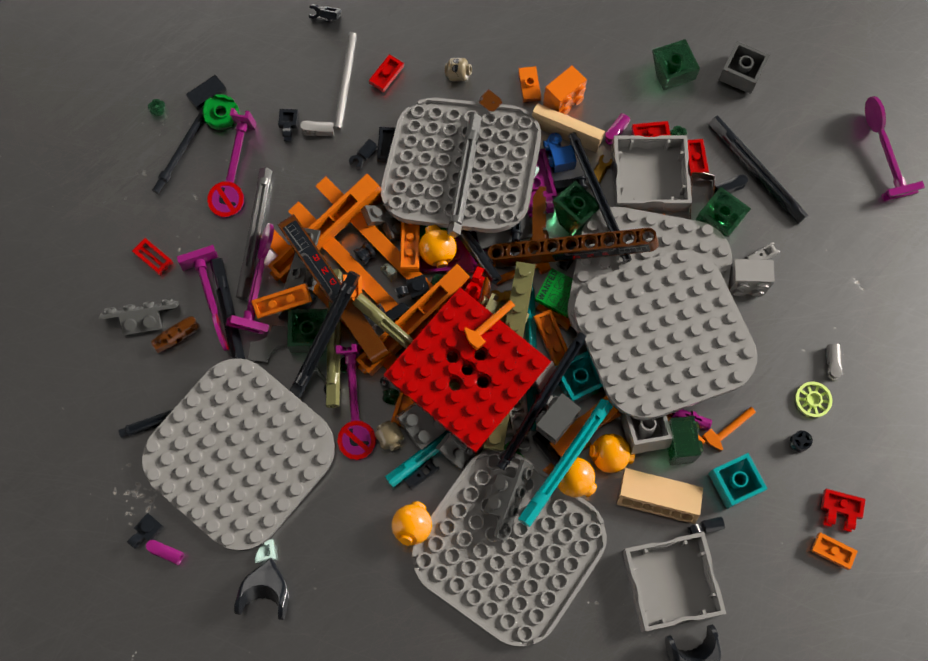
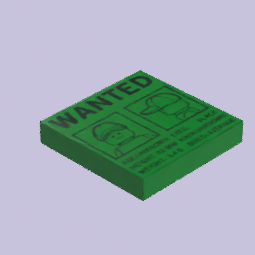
(555, 292)

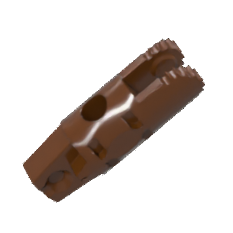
(175, 334)

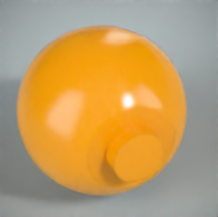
(437, 247)
(611, 453)
(578, 480)
(412, 524)

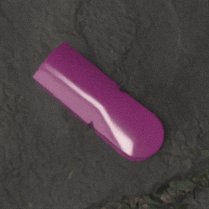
(617, 128)
(165, 552)

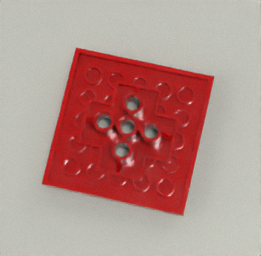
(471, 411)

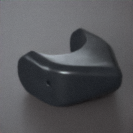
(263, 583)
(707, 651)

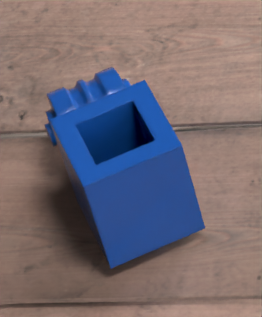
(559, 157)

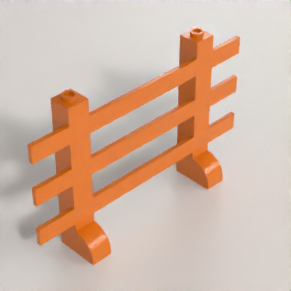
(347, 210)

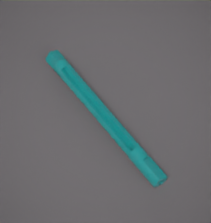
(414, 462)
(543, 494)

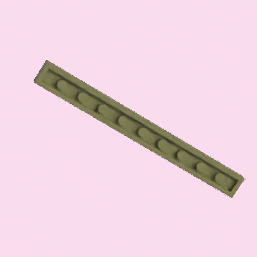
(516, 321)

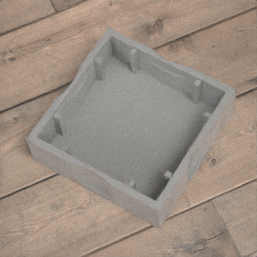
(651, 173)
(673, 582)

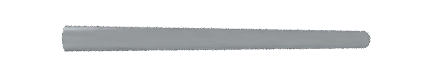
(345, 81)

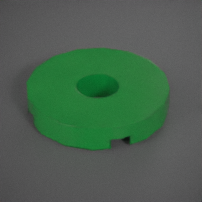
(219, 102)

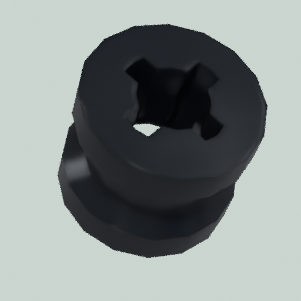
(365, 253)
(803, 438)

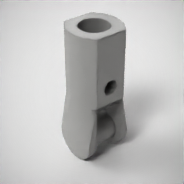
(312, 128)
(762, 255)
(834, 361)

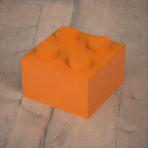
(565, 91)

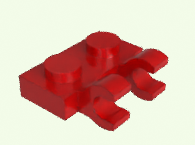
(476, 283)
(844, 504)

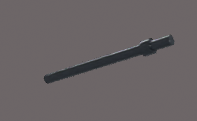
(165, 176)

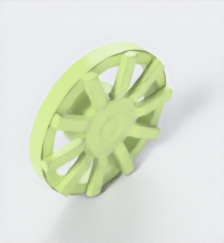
(813, 399)

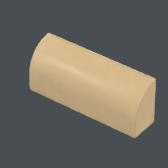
(556, 122)
(660, 496)

